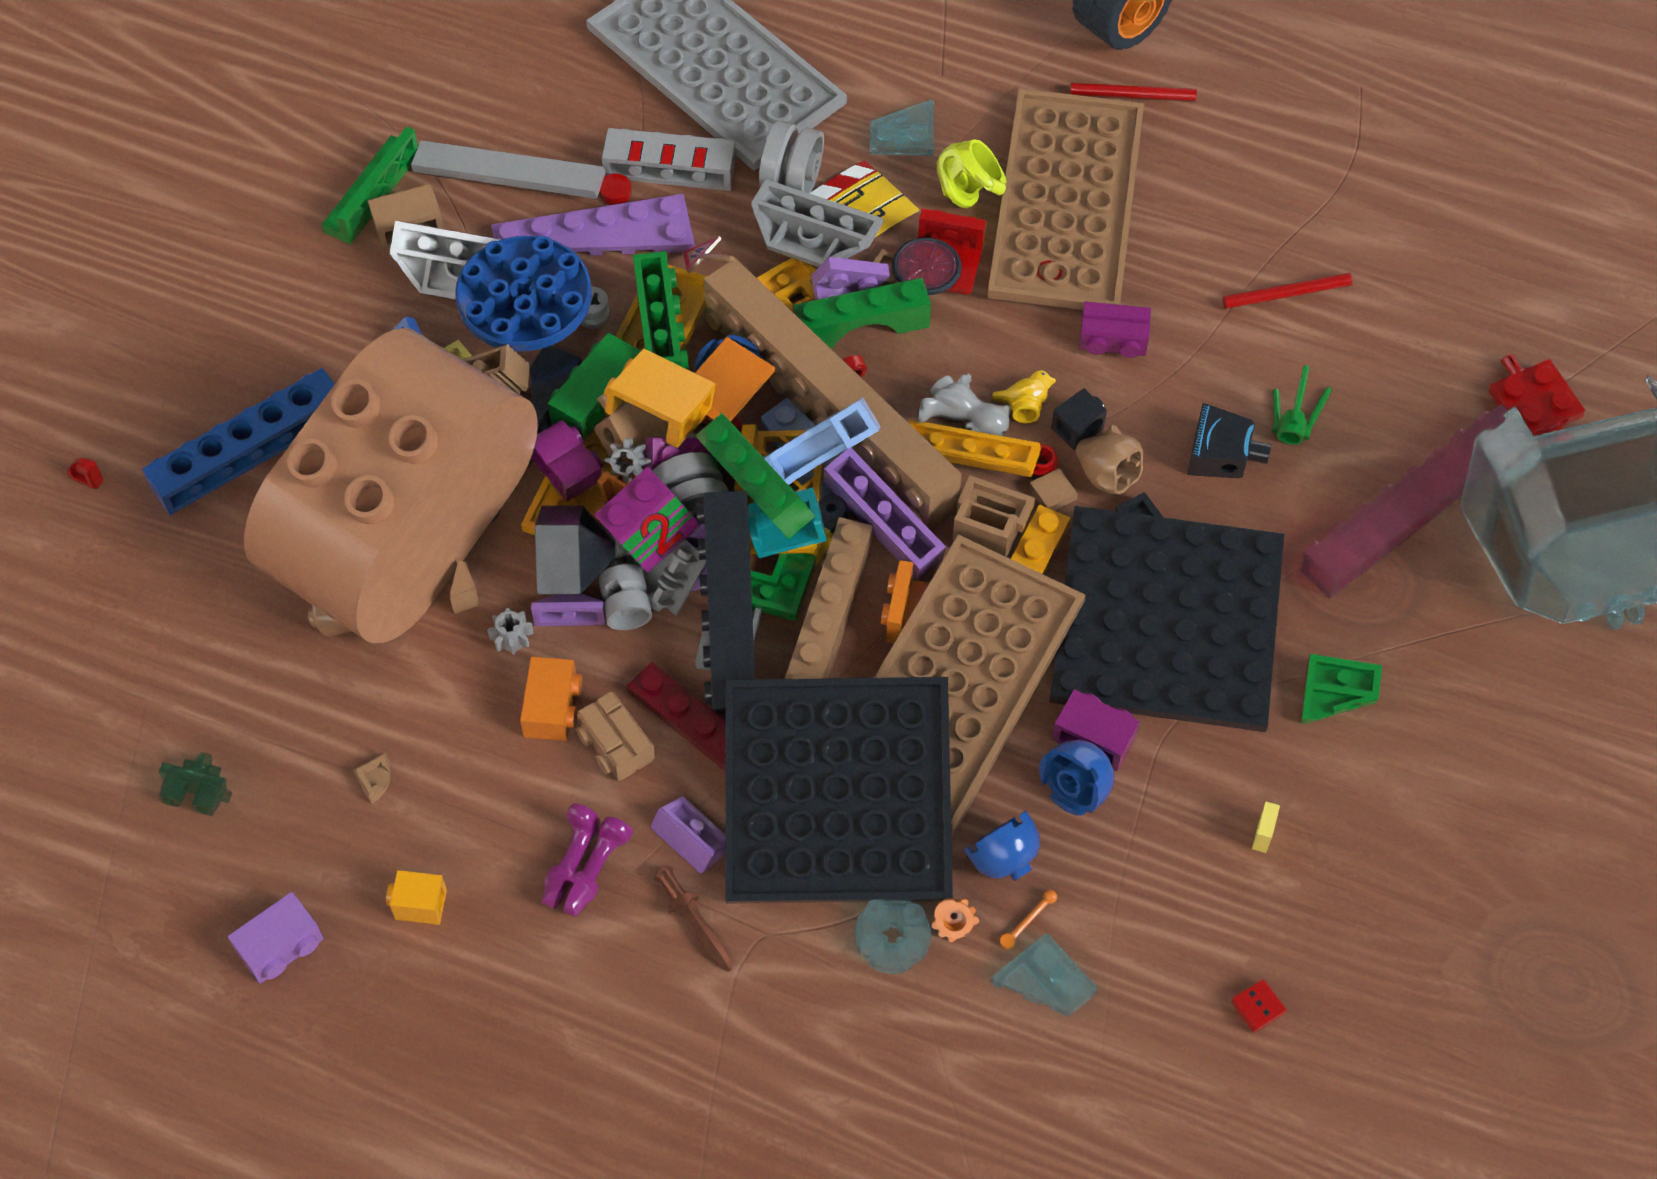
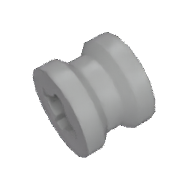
(598, 311)

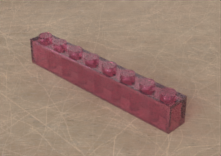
(1396, 511)

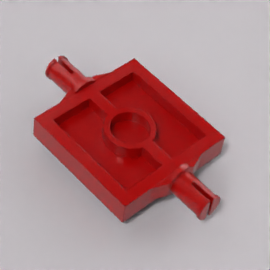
(1538, 395)

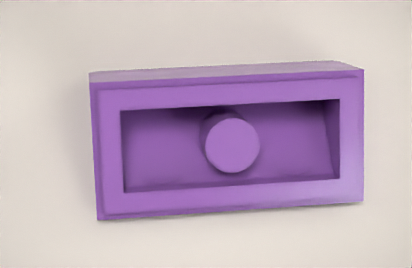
(689, 834)

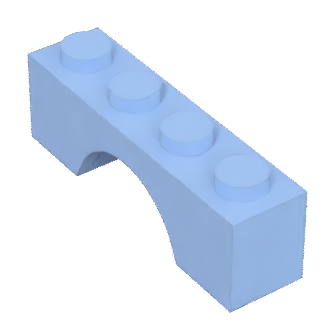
(824, 441)

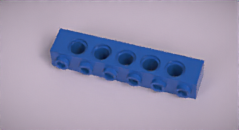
(234, 454)

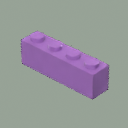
(879, 506)

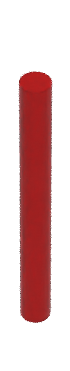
(1135, 92)
(1287, 290)

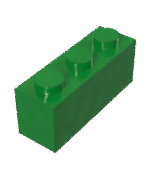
(577, 399)

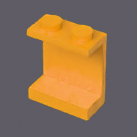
(663, 391)

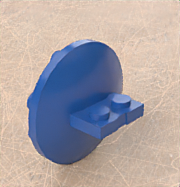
(523, 293)

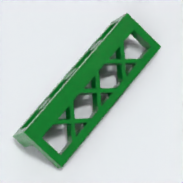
(376, 180)

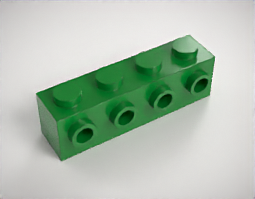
(659, 307)

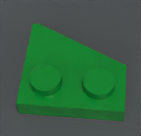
(1338, 687)

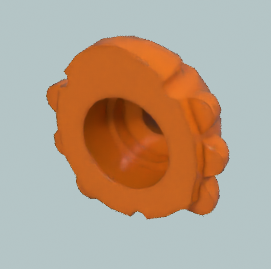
(954, 926)

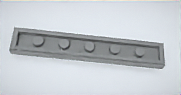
(508, 169)

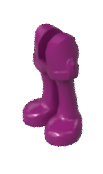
(585, 825)

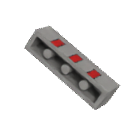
(670, 158)

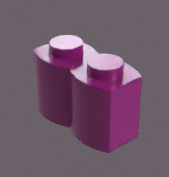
(566, 461)

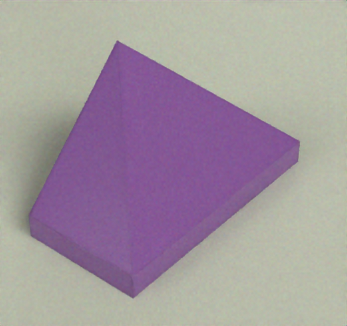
(568, 610)

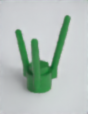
(1292, 426)

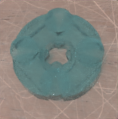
(875, 948)

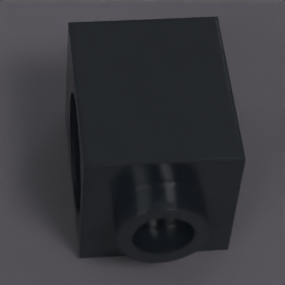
(1079, 418)

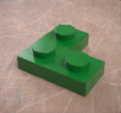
(785, 589)

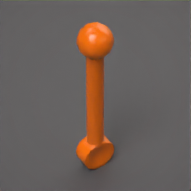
(1007, 940)

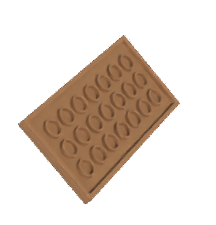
(1066, 200)
(993, 637)

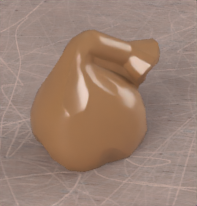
(1111, 460)

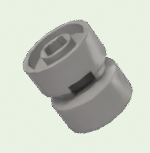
(625, 597)

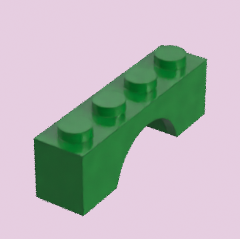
(897, 305)
(755, 476)

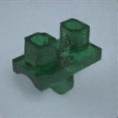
(196, 778)

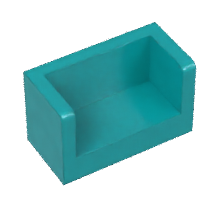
(770, 540)

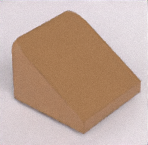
(463, 590)

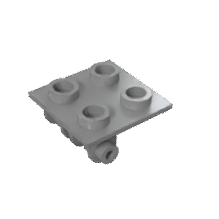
(674, 578)

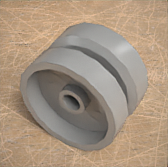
(792, 157)
(690, 477)

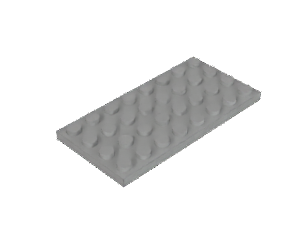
(718, 68)

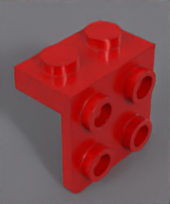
(964, 234)

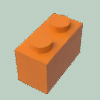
(549, 699)

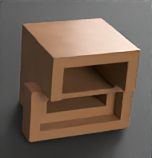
(991, 515)

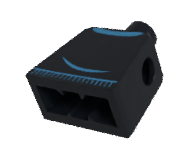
(1224, 444)

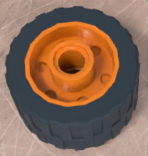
(1120, 21)

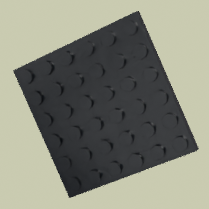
(1172, 618)
(838, 790)

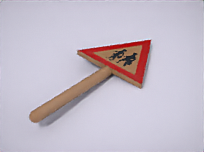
(695, 255)

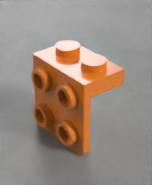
(904, 599)

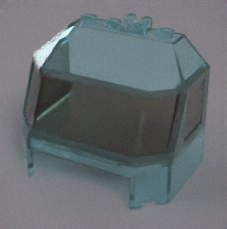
(1570, 515)

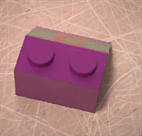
(647, 519)

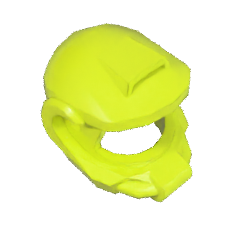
(967, 169)

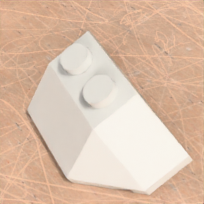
(433, 256)

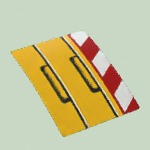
(869, 192)

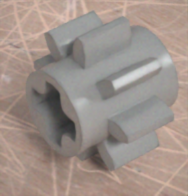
(632, 452)
(512, 622)

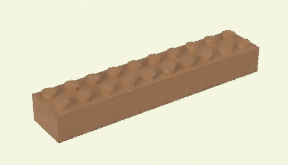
(824, 384)

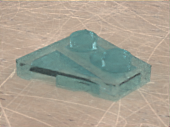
(904, 131)
(1047, 977)

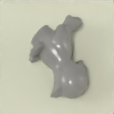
(958, 403)

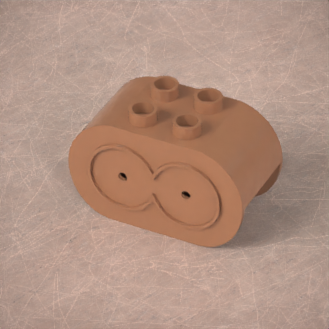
(390, 484)

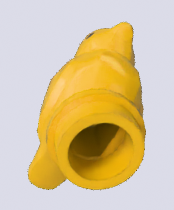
(1026, 396)

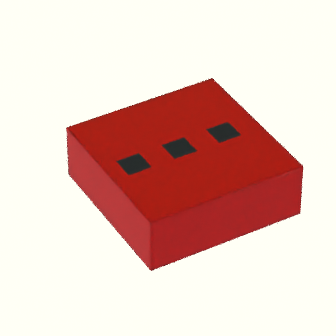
(1258, 1006)

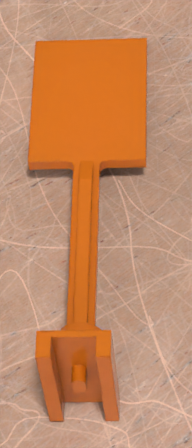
(737, 379)

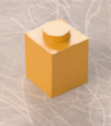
(417, 897)

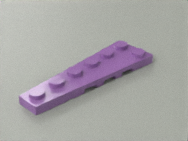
(624, 227)

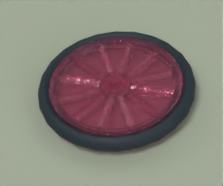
(929, 260)

